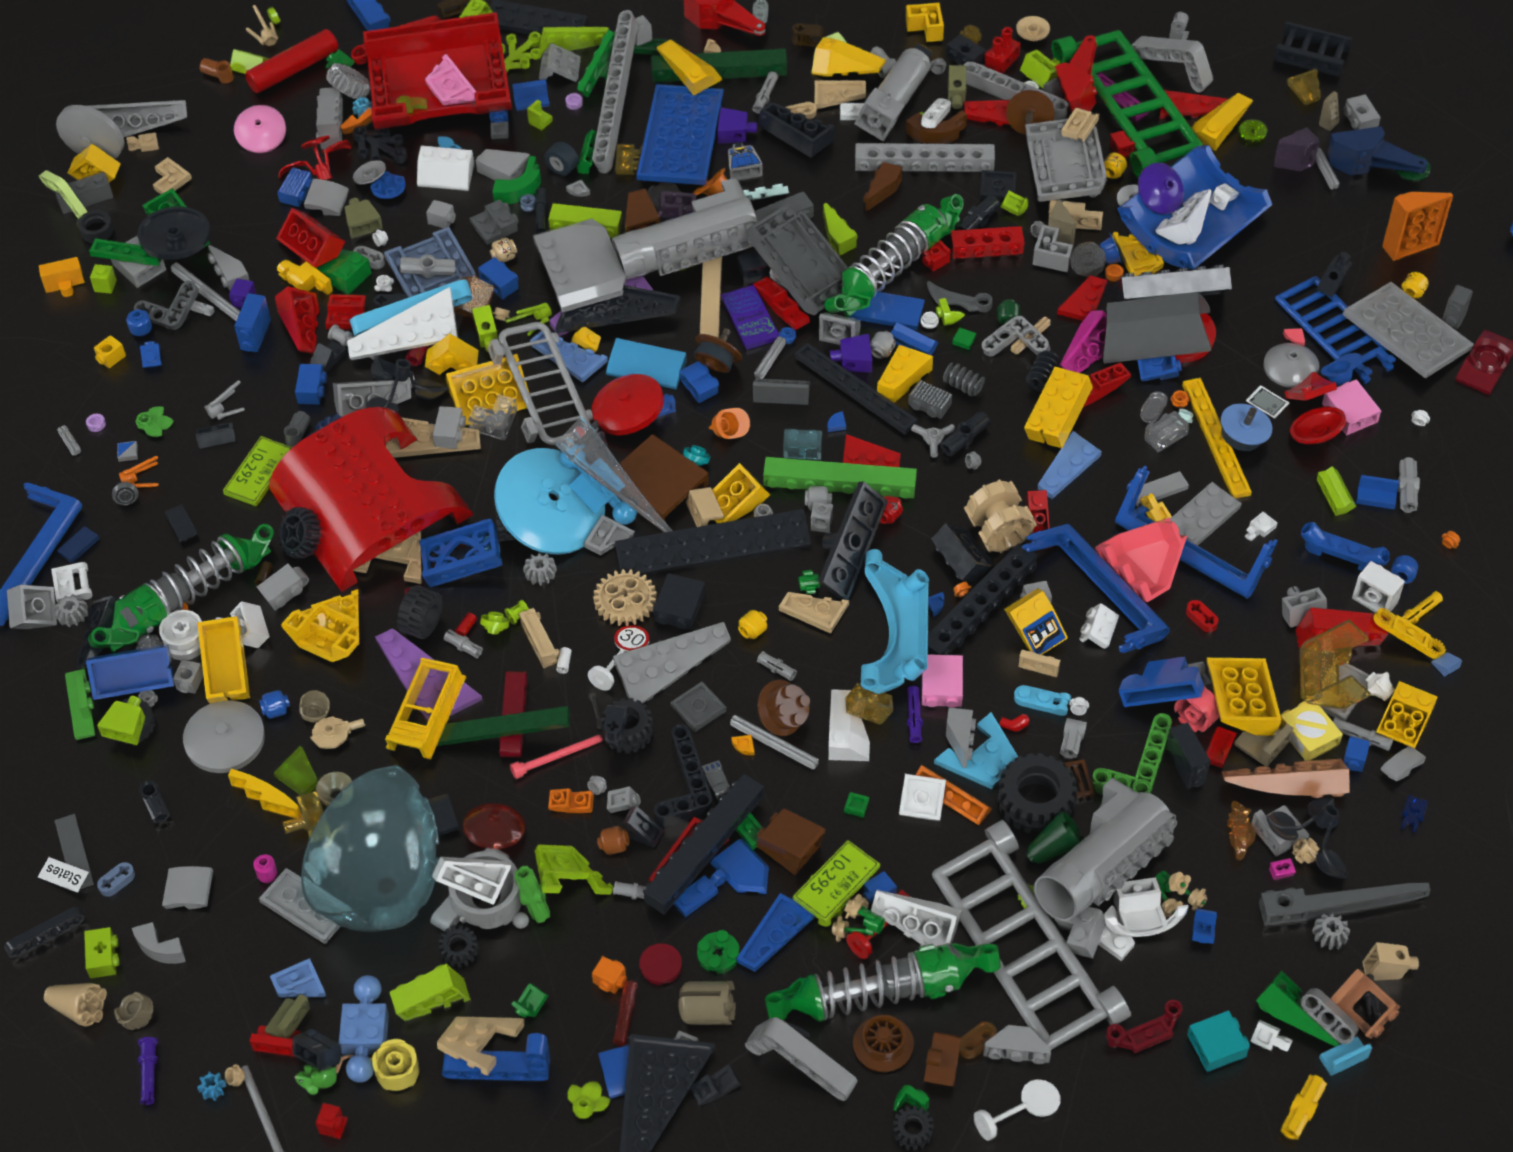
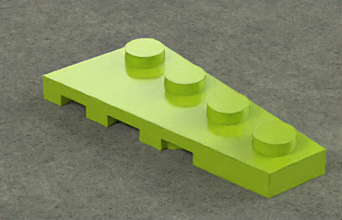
(571, 37)

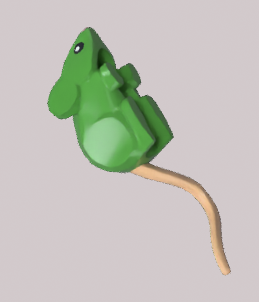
(314, 1079)

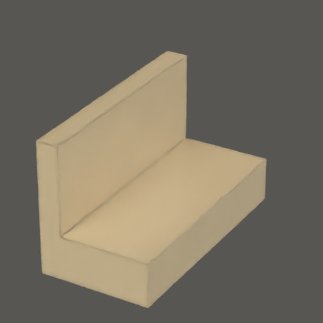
(703, 506)

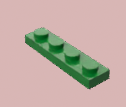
(122, 252)

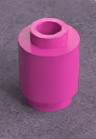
(265, 868)

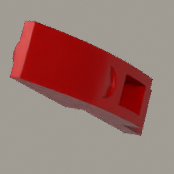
(1106, 381)

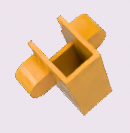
(61, 276)

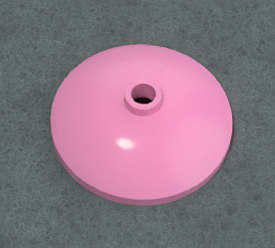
(260, 137)

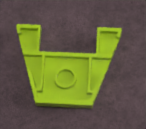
(566, 862)

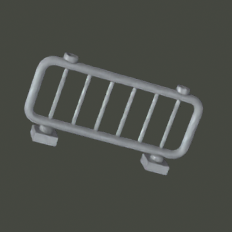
(532, 425)

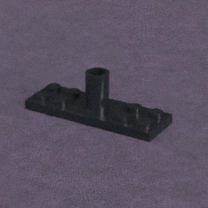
(851, 541)

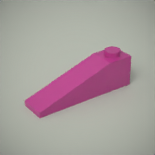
(1087, 343)

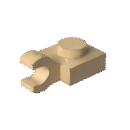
(146, 142)

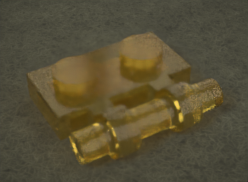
(625, 158)

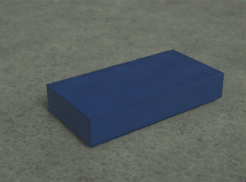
(78, 544)

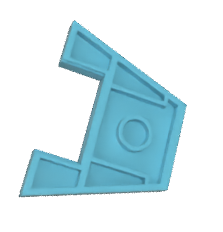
(987, 760)

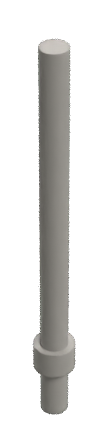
(262, 1112)

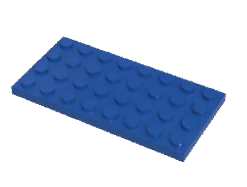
(680, 135)

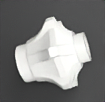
(1380, 685)

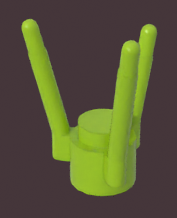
(540, 312)

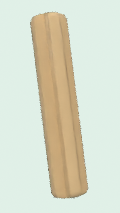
(1041, 325)

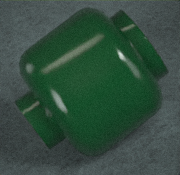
(1007, 310)

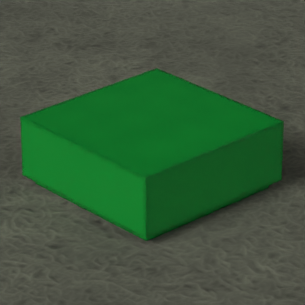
(964, 338)
(856, 804)

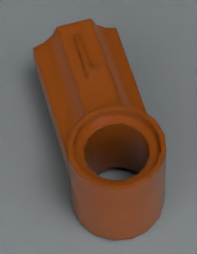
(217, 69)

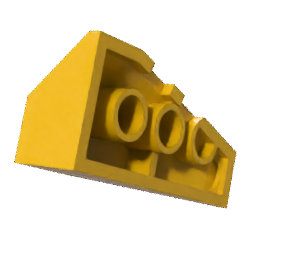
(840, 57)
(692, 70)

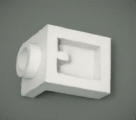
(1223, 195)

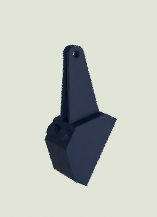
(1362, 149)

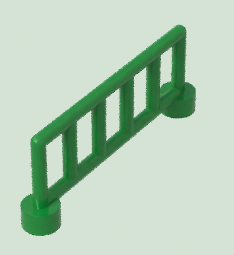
(1064, 50)

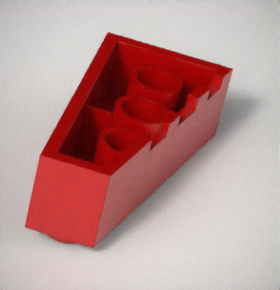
(1320, 620)

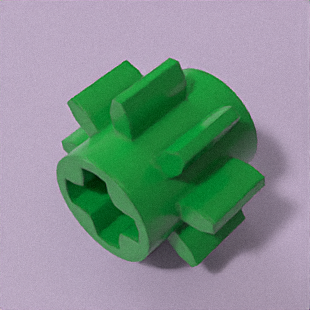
(808, 582)

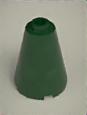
(1055, 840)

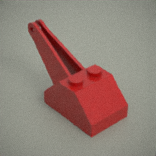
(1077, 77)

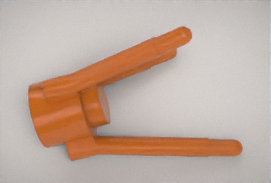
(130, 474)

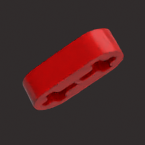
(1202, 616)

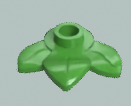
(154, 421)

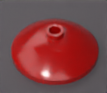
(1318, 425)

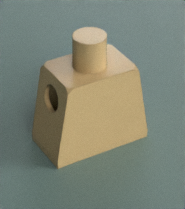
(1389, 961)

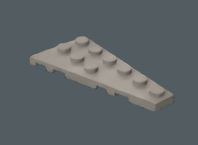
(660, 664)

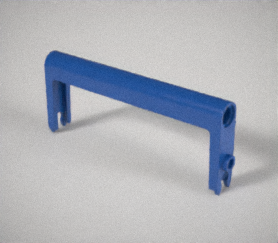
(45, 542)
(1193, 554)
(1150, 625)

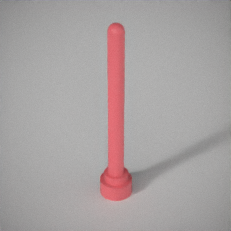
(519, 769)

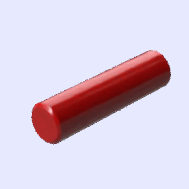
(291, 61)

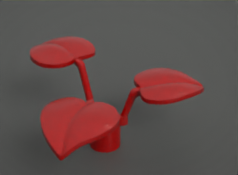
(321, 170)

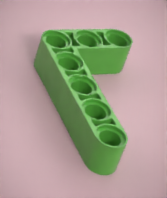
(1146, 766)

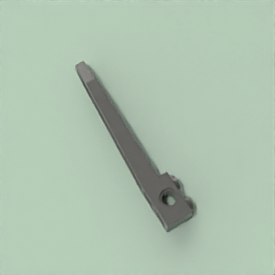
(1313, 906)

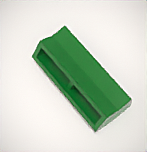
(584, 165)

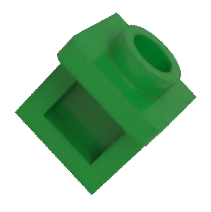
(339, 57)
(530, 1001)

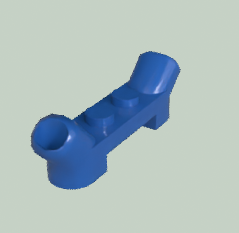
(1320, 541)

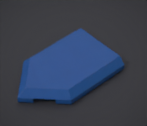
(742, 868)

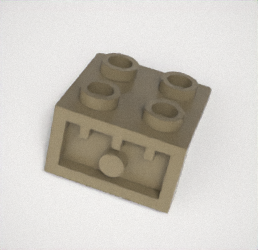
(1264, 748)

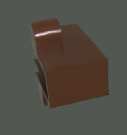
(943, 1059)

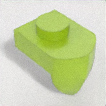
(1015, 203)
(947, 317)

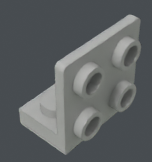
(559, 61)
(1274, 842)

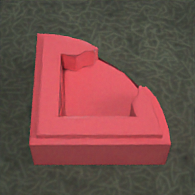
(1295, 336)

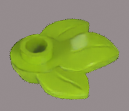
(587, 1099)

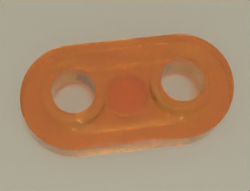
(976, 1040)

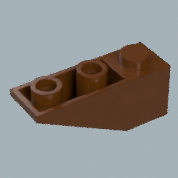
(885, 183)

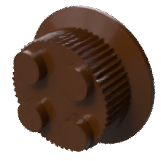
(782, 707)

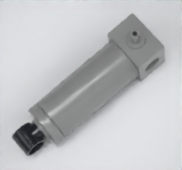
(894, 92)

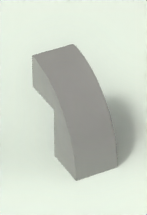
(165, 952)

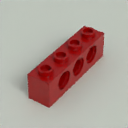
(987, 242)

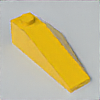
(1219, 122)

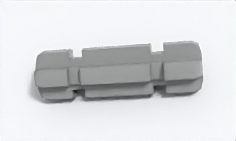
(200, 307)
(69, 440)

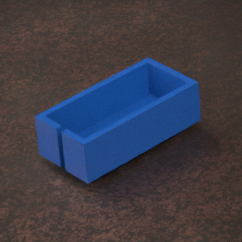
(130, 671)

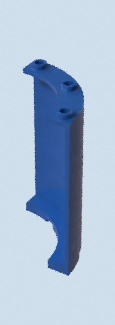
(1198, 172)

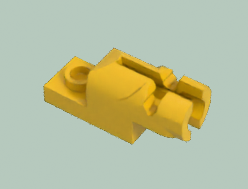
(304, 276)

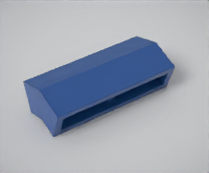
(913, 340)

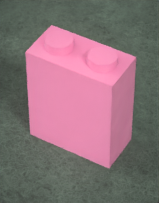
(1355, 403)
(943, 681)

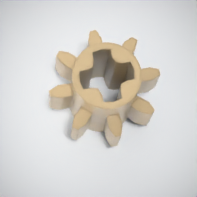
(1305, 850)

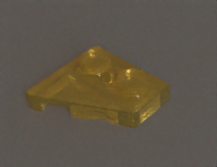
(1306, 86)

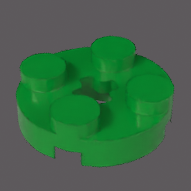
(714, 941)

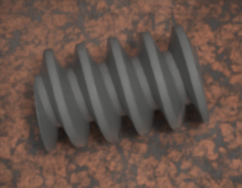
(962, 380)

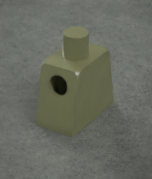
(957, 91)
(362, 218)

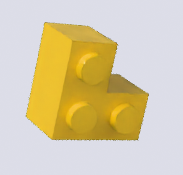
(926, 18)
(93, 161)
(450, 353)

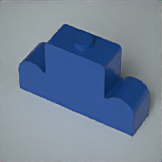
(1162, 682)

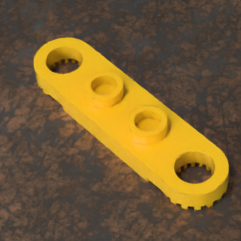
(1409, 633)

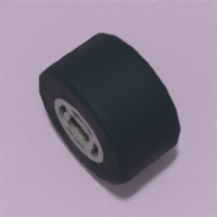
(561, 158)

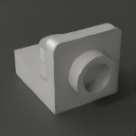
(622, 799)

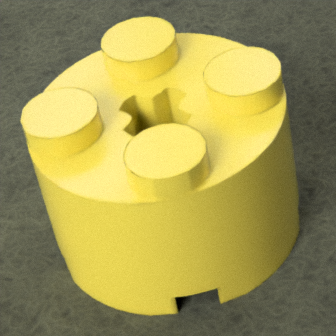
(395, 1065)

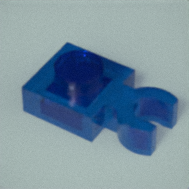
(1414, 812)

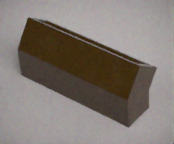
(452, 7)

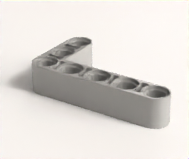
(1177, 50)
(803, 1054)

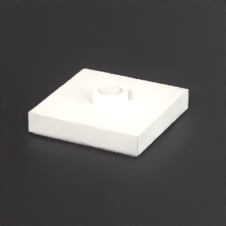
(922, 797)

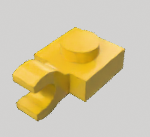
(1156, 510)

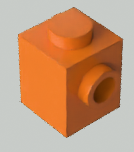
(609, 975)

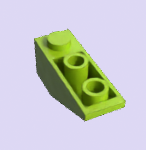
(838, 232)

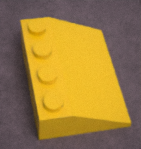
(482, 385)
(1245, 694)

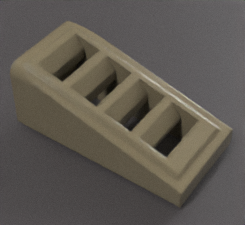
(1330, 112)

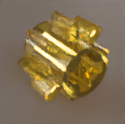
(971, 33)

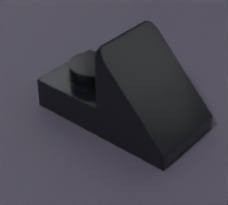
(328, 355)
(642, 827)

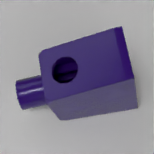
(734, 126)
(854, 354)

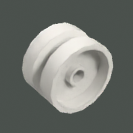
(181, 634)

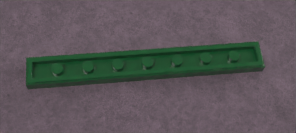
(505, 725)

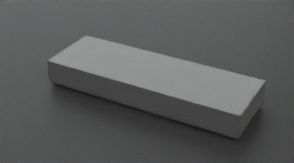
(1164, 487)

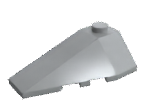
(356, 395)

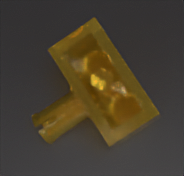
(311, 813)

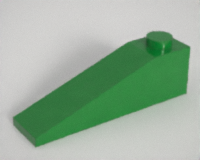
(1283, 1001)

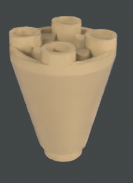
(78, 1002)

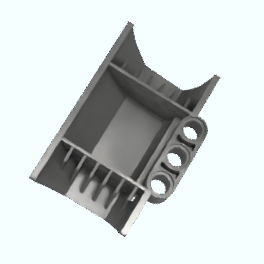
(1155, 327)

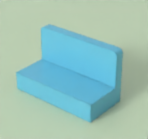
(1345, 1056)

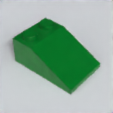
(346, 270)

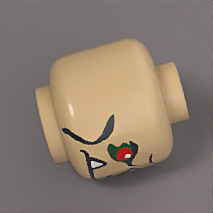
(503, 249)

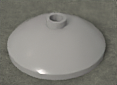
(1290, 364)

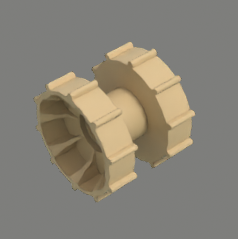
(998, 514)

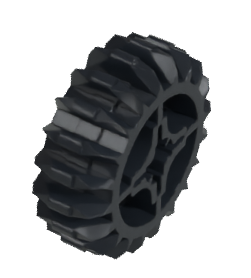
(299, 532)

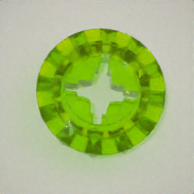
(1259, 128)

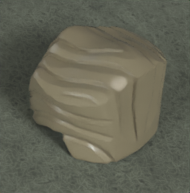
(134, 1011)

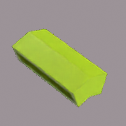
(1335, 491)

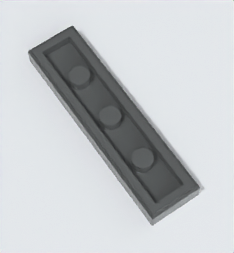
(73, 846)

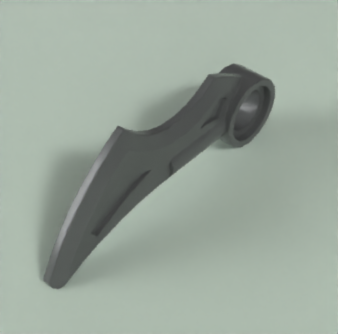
(968, 302)

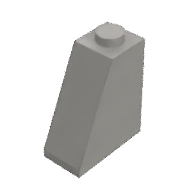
(502, 164)

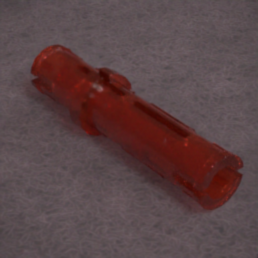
(626, 1005)

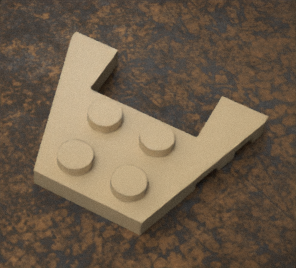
(405, 552)
(469, 1036)

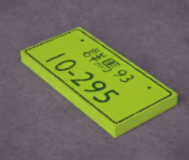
(253, 476)
(836, 882)

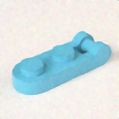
(1042, 700)

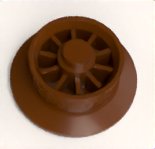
(883, 1043)

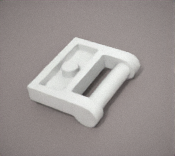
(64, 581)

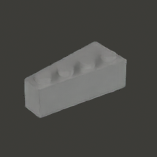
(329, 115)

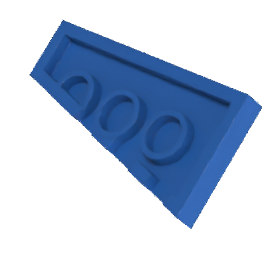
(775, 930)

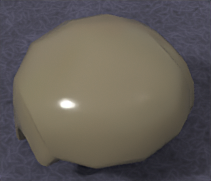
(314, 706)

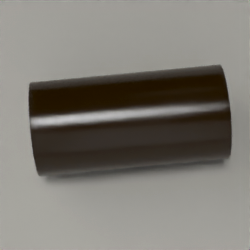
(264, 572)

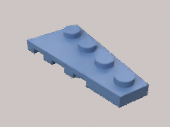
(1069, 464)

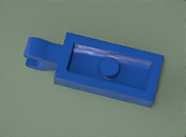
(699, 893)

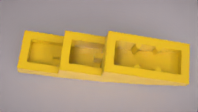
(269, 797)

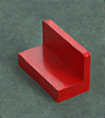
(266, 1043)

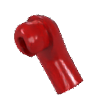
(1016, 724)

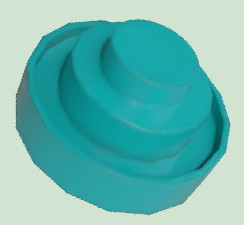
(696, 455)

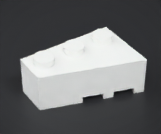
(473, 876)

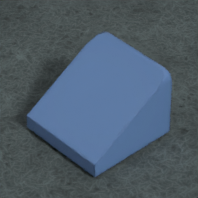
(1447, 663)

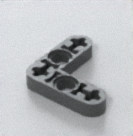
(169, 314)

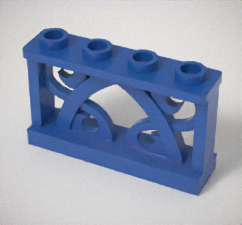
(448, 541)

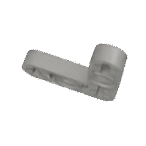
(1014, 333)

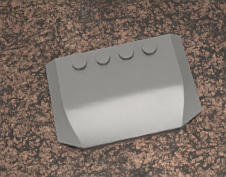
(1063, 164)
(581, 264)

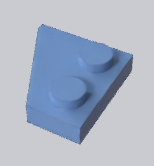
(298, 980)

